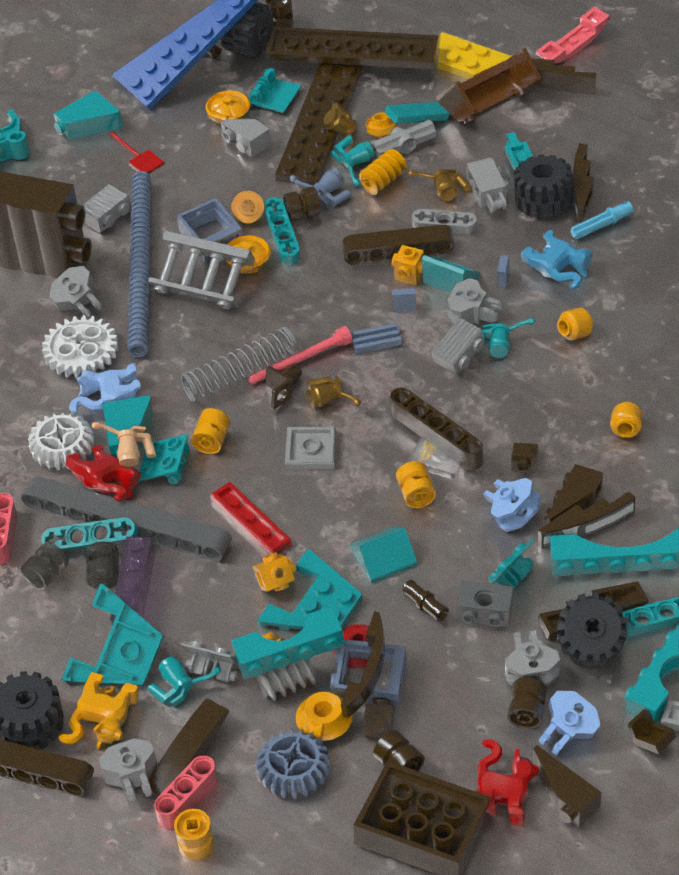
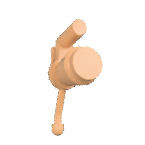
(128, 449)

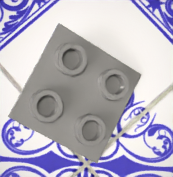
(203, 660)

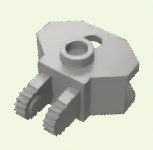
(75, 292)
(472, 304)
(532, 660)
(131, 768)

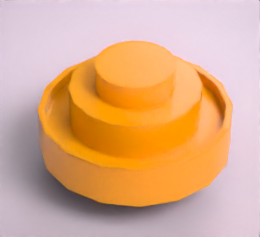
(380, 125)
(247, 207)

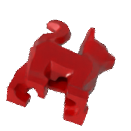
(103, 471)
(502, 788)

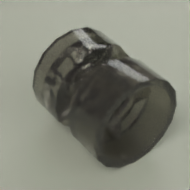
(102, 564)
(43, 567)

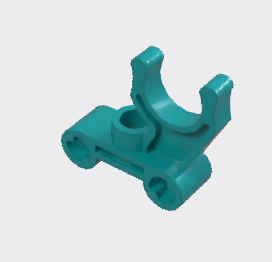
(13, 140)

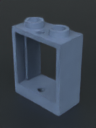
(208, 212)
(361, 650)

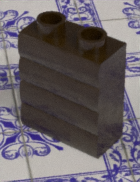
(41, 226)

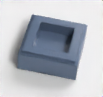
(503, 271)
(404, 299)

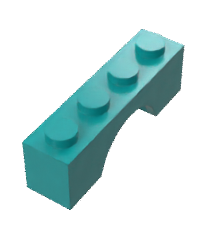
(259, 655)
(649, 691)

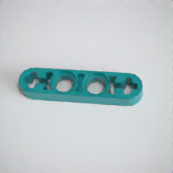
(281, 230)
(89, 530)
(652, 612)

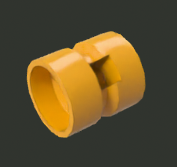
(210, 431)
(415, 484)
(194, 834)

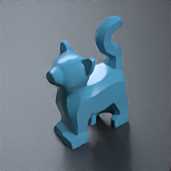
(556, 257)

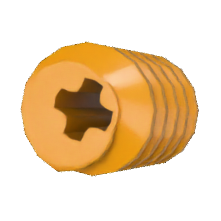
(382, 171)

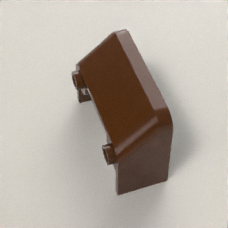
(489, 87)

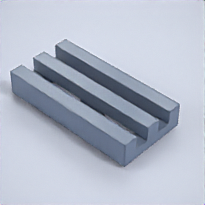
(374, 338)

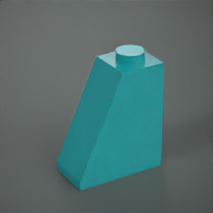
(87, 117)
(125, 415)

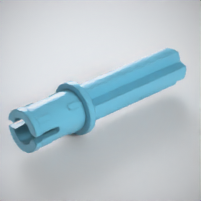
(610, 216)

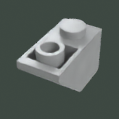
(246, 135)

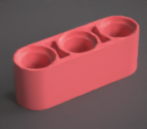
(8, 520)
(188, 780)

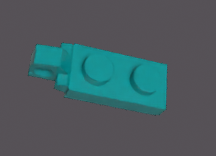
(516, 150)

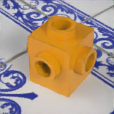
(408, 264)
(266, 571)

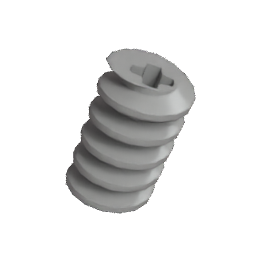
(286, 677)

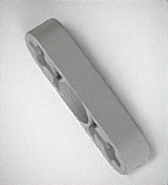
(437, 215)

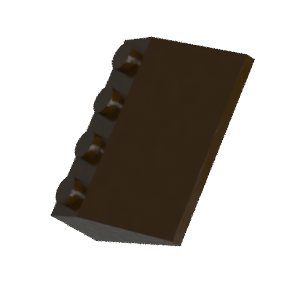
(421, 820)

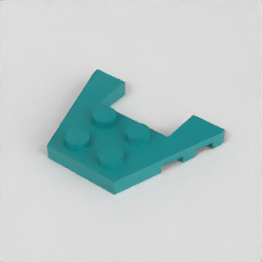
(326, 591)
(128, 648)

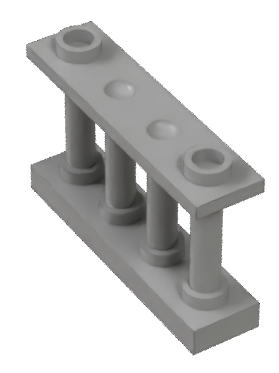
(197, 248)

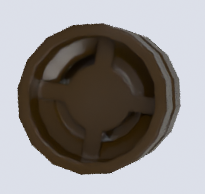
(281, 12)
(302, 204)
(527, 703)
(397, 749)

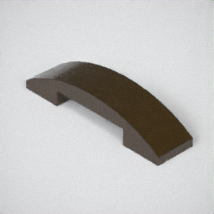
(356, 693)

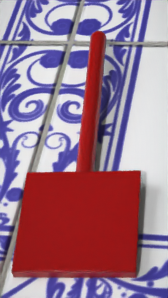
(142, 162)

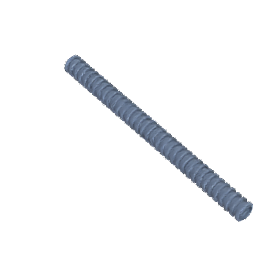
(139, 265)

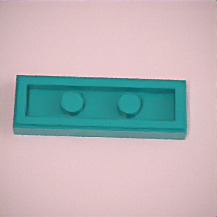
(416, 112)

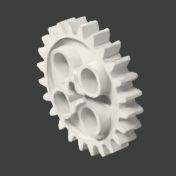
(80, 346)

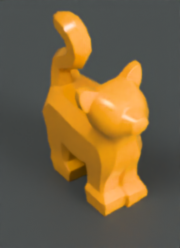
(101, 707)

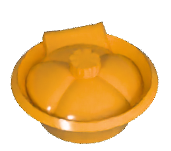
(227, 106)
(258, 247)
(322, 716)

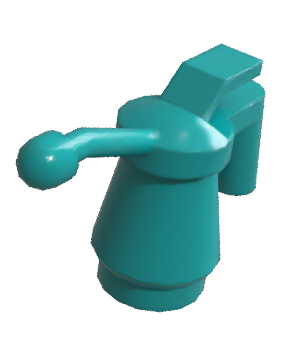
(359, 154)
(499, 337)
(175, 674)

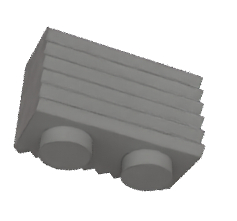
(106, 208)
(458, 346)

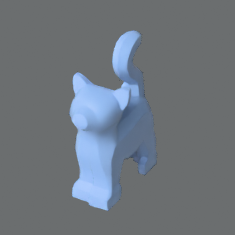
(113, 385)

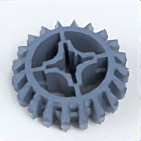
(299, 770)

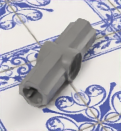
(404, 138)

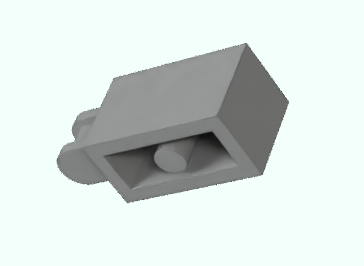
(488, 184)

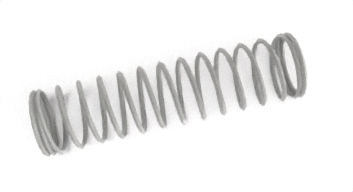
(193, 396)

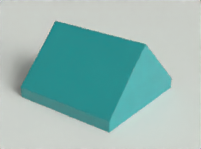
(444, 273)
(384, 553)

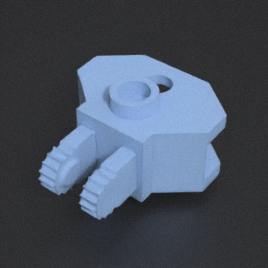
(512, 501)
(569, 722)

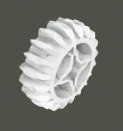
(46, 436)

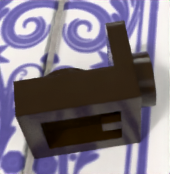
(524, 457)

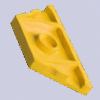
(466, 57)

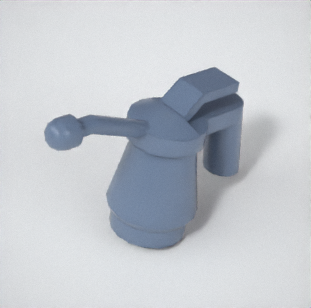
(329, 182)

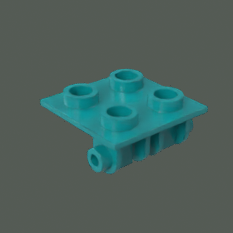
(272, 92)
(169, 460)
(513, 568)

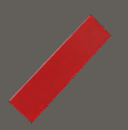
(250, 519)

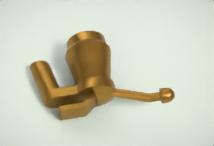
(340, 121)
(445, 182)
(325, 390)

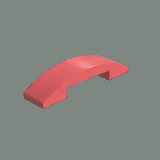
(577, 39)

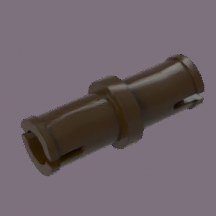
(425, 600)

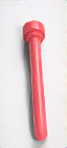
(341, 337)

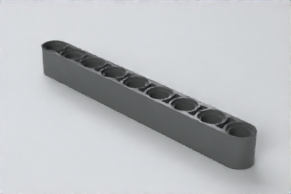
(163, 528)

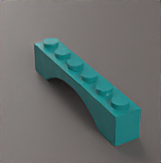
(579, 556)

